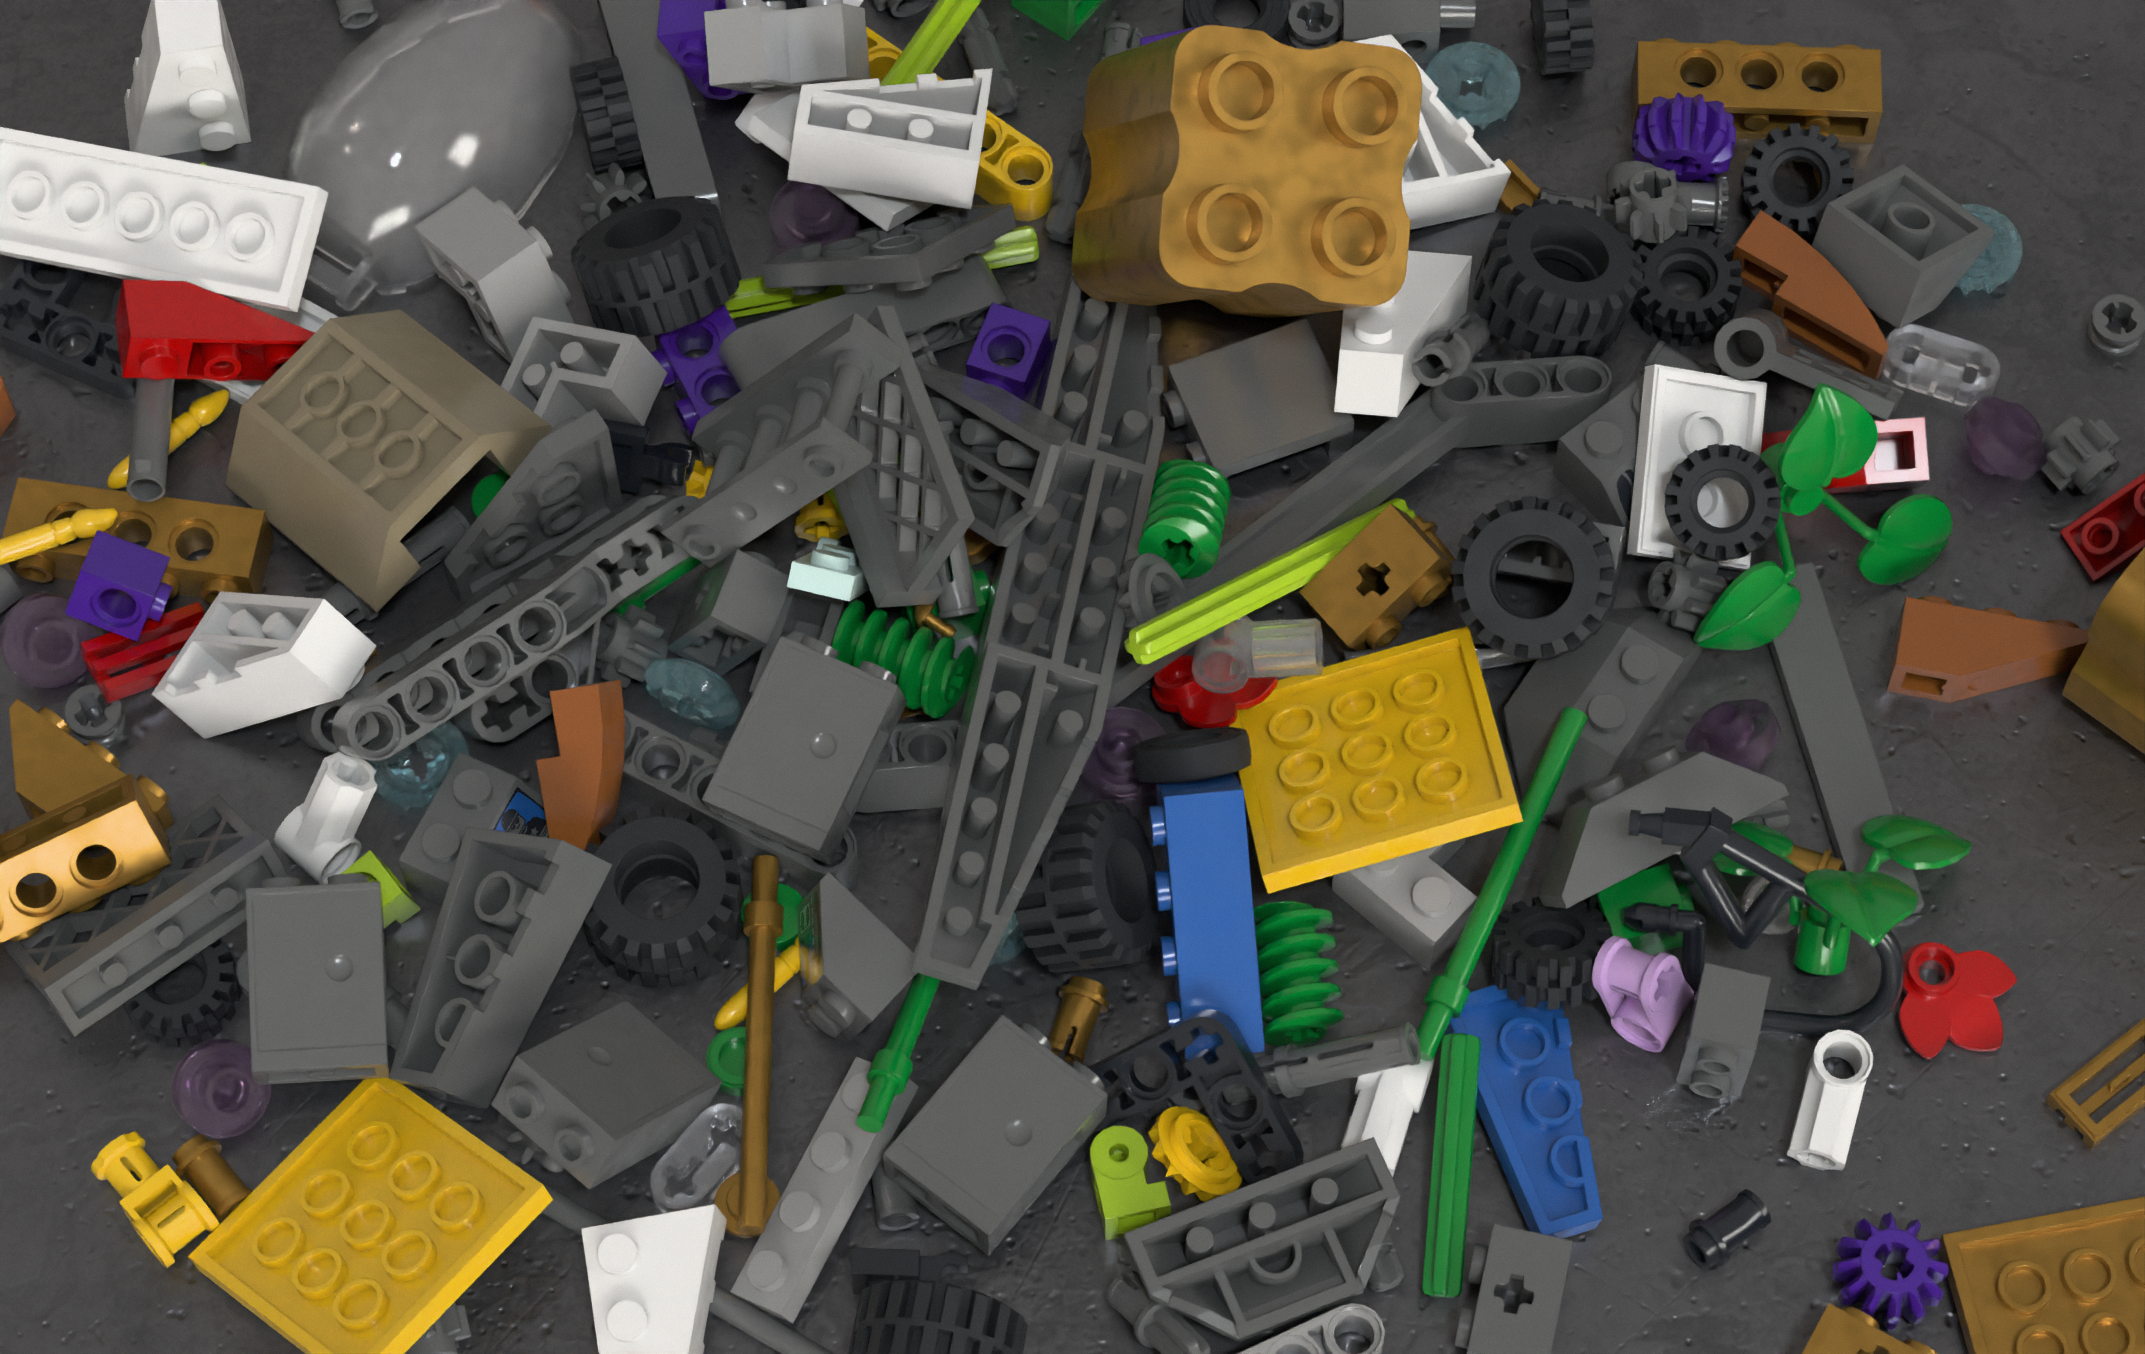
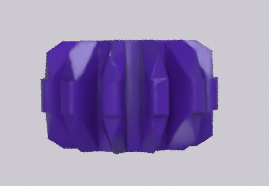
(1685, 137)
(1914, 1282)

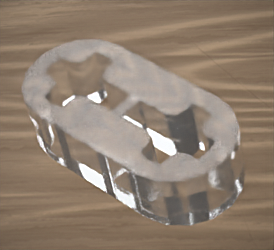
(1940, 365)
(690, 1152)

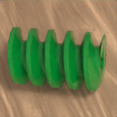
(1186, 516)
(924, 675)
(1294, 973)

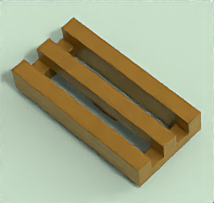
(2079, 1116)

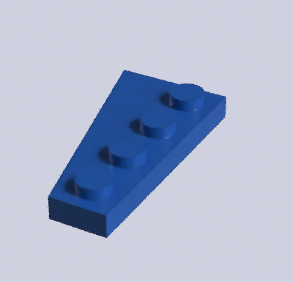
(1533, 1109)

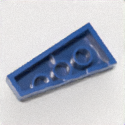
(1207, 906)

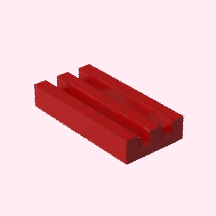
(115, 652)

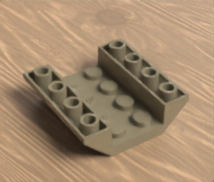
(367, 440)

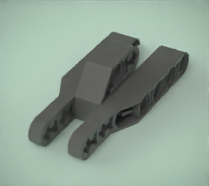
(552, 595)

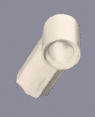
(324, 827)
(1830, 1104)
(1386, 1108)

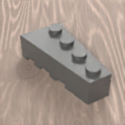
(492, 960)

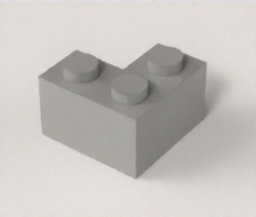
(776, 49)
(495, 267)
(580, 368)
(1411, 901)

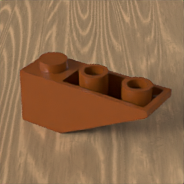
(1968, 652)

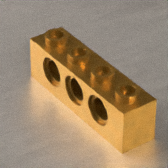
(1846, 72)
(173, 527)
(52, 844)

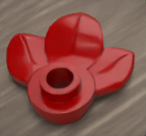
(1180, 693)
(1957, 1007)

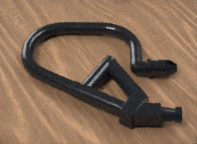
(1702, 837)

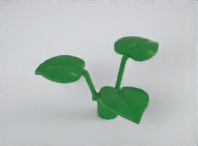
(1827, 442)
(1860, 901)

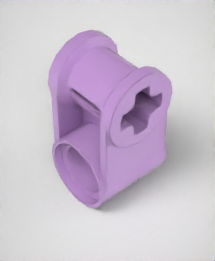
(1641, 992)

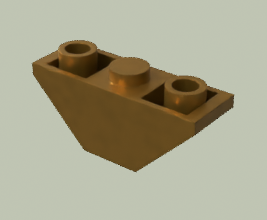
(57, 768)

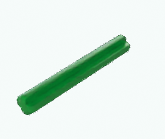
(1451, 1166)

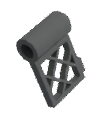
(1760, 342)

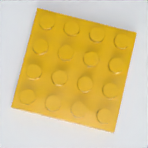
(1374, 761)
(371, 1225)

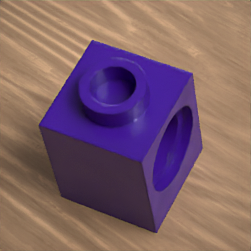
(1015, 336)
(120, 586)

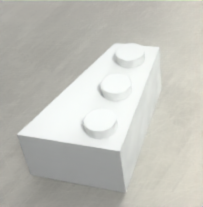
(186, 82)
(893, 138)
(1446, 168)
(1383, 338)
(262, 661)
(654, 1280)

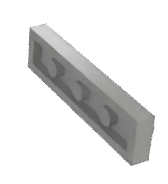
(818, 1200)

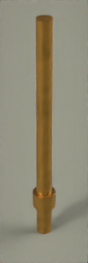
(763, 925)

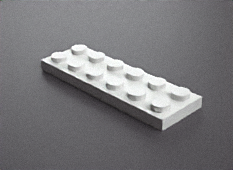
(156, 218)

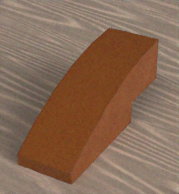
(1810, 296)
(585, 779)

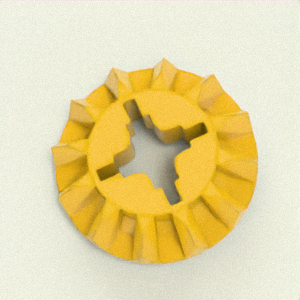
(1194, 1153)

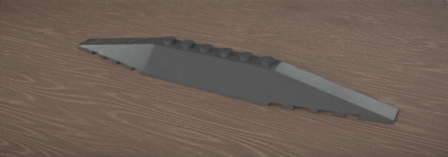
(1047, 634)

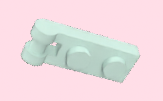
(829, 571)

